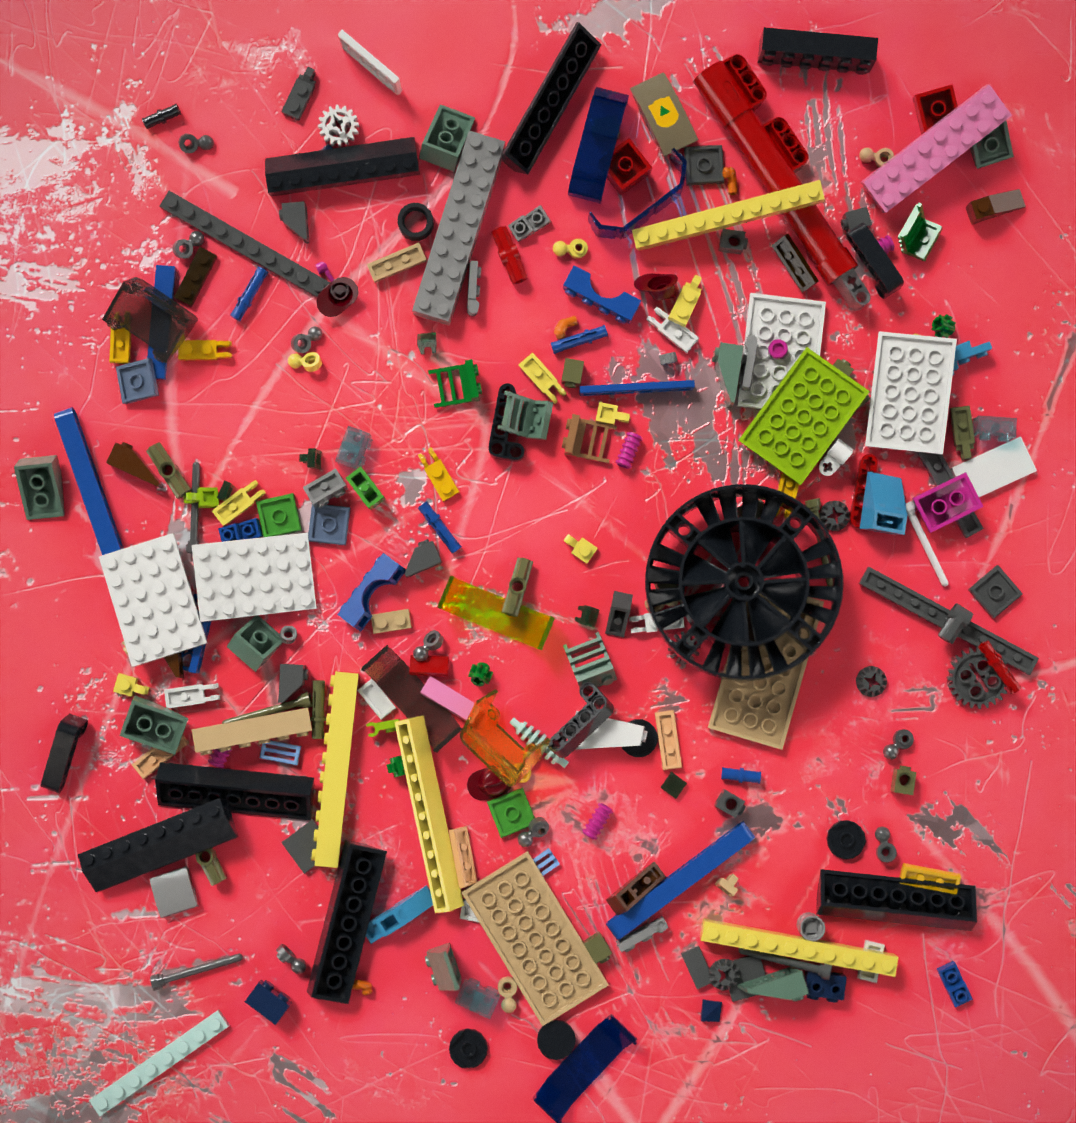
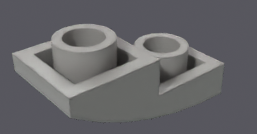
(530, 223)

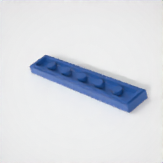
(165, 283)
(632, 388)

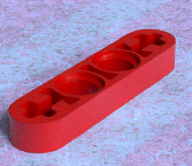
(859, 489)

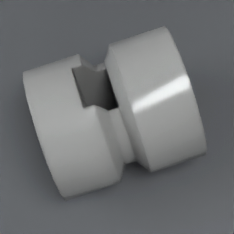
(810, 926)

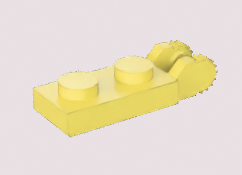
(541, 376)
(237, 504)

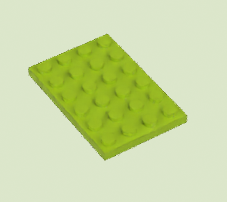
(803, 416)

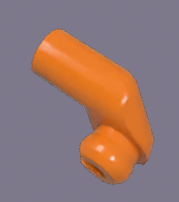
(730, 173)
(562, 326)
(364, 985)

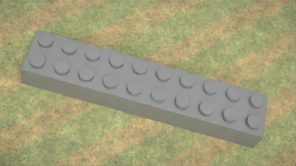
(459, 228)

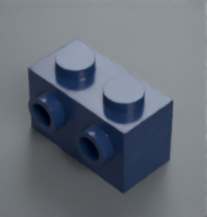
(831, 989)
(268, 1001)

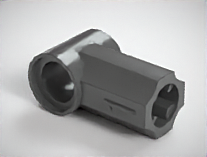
(957, 620)

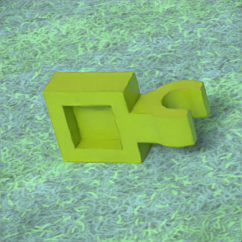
(205, 497)
(389, 726)

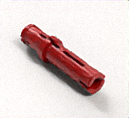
(995, 660)

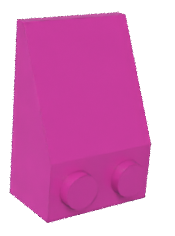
(947, 502)

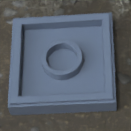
(137, 381)
(329, 524)

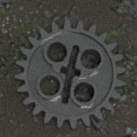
(964, 686)

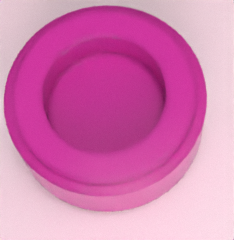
(777, 349)

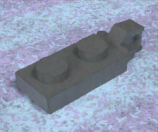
(300, 95)

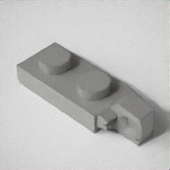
(642, 934)

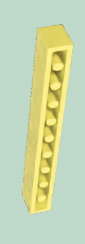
(728, 215)
(336, 769)
(429, 814)
(798, 947)

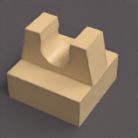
(727, 884)

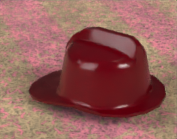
(658, 285)
(337, 296)
(486, 785)

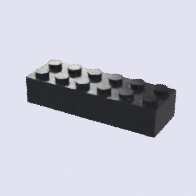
(817, 50)

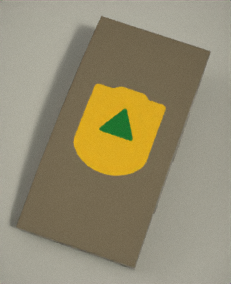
(663, 114)

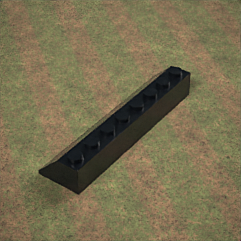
(551, 100)
(341, 166)
(244, 790)
(158, 845)
(889, 901)
(346, 922)

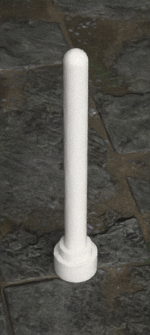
(910, 507)

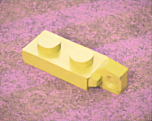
(686, 302)

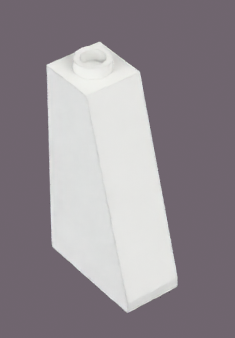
(614, 734)

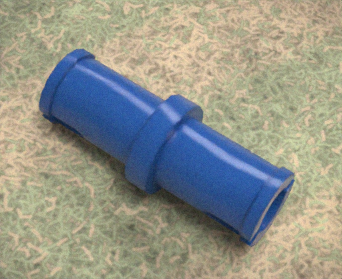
(741, 775)

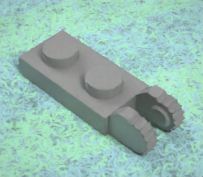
(473, 288)
(748, 362)

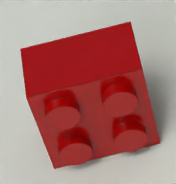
(934, 106)
(627, 167)

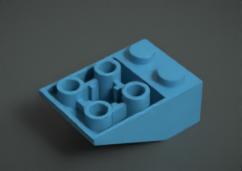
(884, 505)

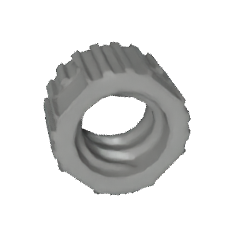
(668, 358)
(288, 629)

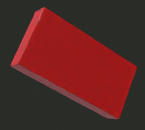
(430, 667)

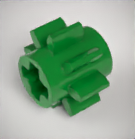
(943, 326)
(480, 674)
(396, 766)

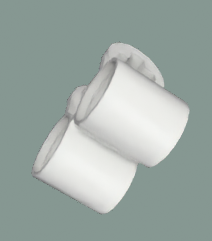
(837, 455)

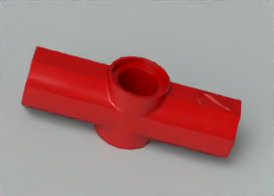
(509, 255)

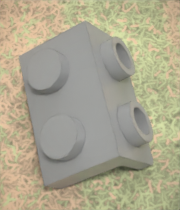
(325, 488)

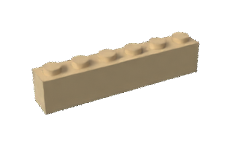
(251, 730)

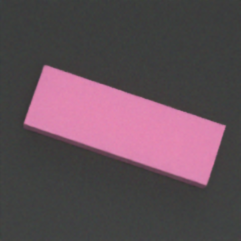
(447, 698)

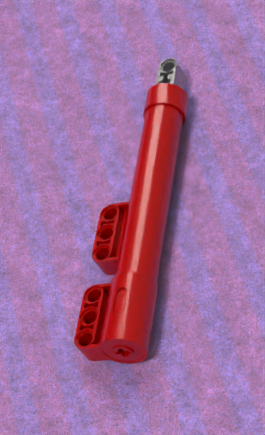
(776, 167)

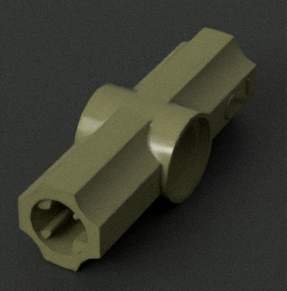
(162, 461)
(514, 598)
(211, 868)

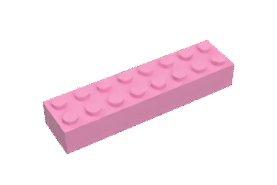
(936, 148)

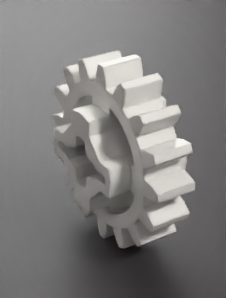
(331, 129)

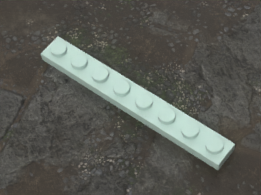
(159, 1062)

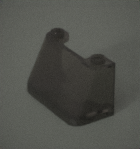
(150, 317)

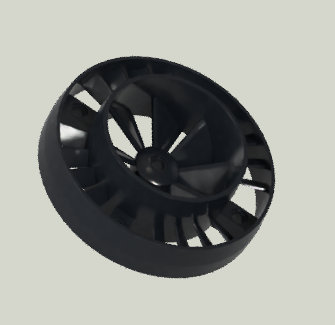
(782, 560)

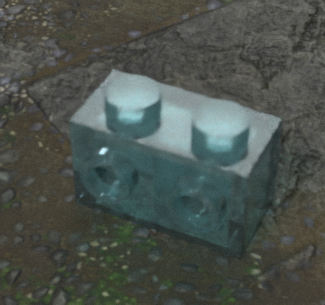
(994, 428)
(353, 448)
(477, 998)

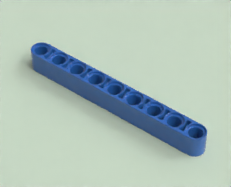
(88, 481)
(681, 879)

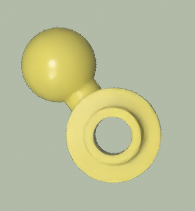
(561, 248)
(310, 361)

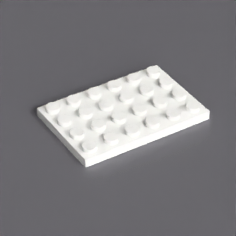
(784, 318)
(910, 392)
(253, 577)
(153, 600)

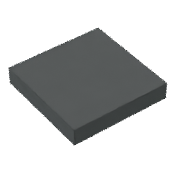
(704, 165)
(995, 591)
(301, 844)
(749, 969)

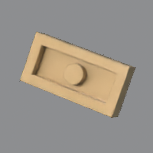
(391, 621)

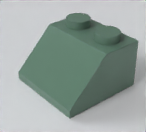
(255, 643)

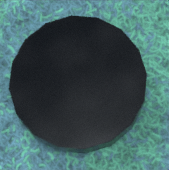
(645, 747)
(845, 839)
(556, 1039)
(468, 1048)

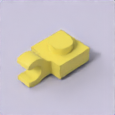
(608, 414)
(582, 549)
(128, 685)

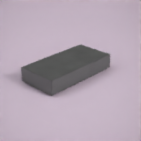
(696, 966)

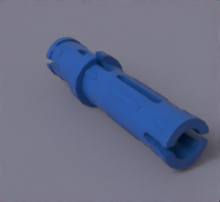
(248, 294)
(579, 339)
(437, 524)

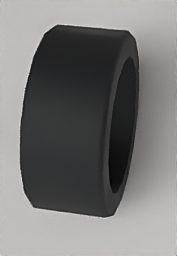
(401, 221)

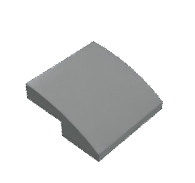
(173, 892)

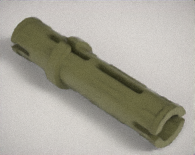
(318, 709)

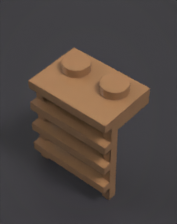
(573, 443)

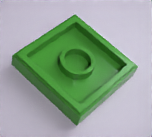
(279, 515)
(511, 812)

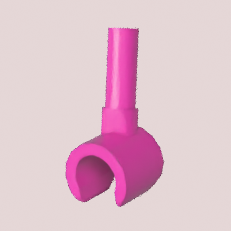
(322, 267)

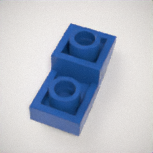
(239, 531)
(954, 984)

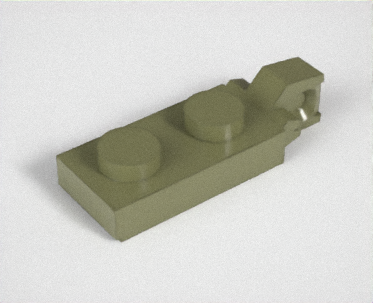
(962, 430)

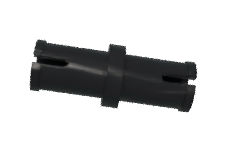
(161, 116)

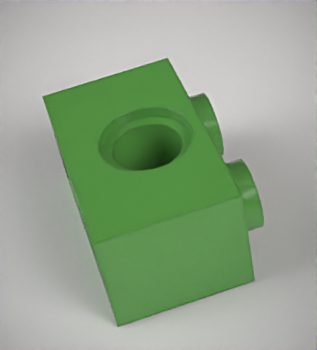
(365, 488)

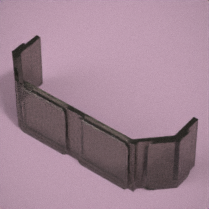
(404, 690)

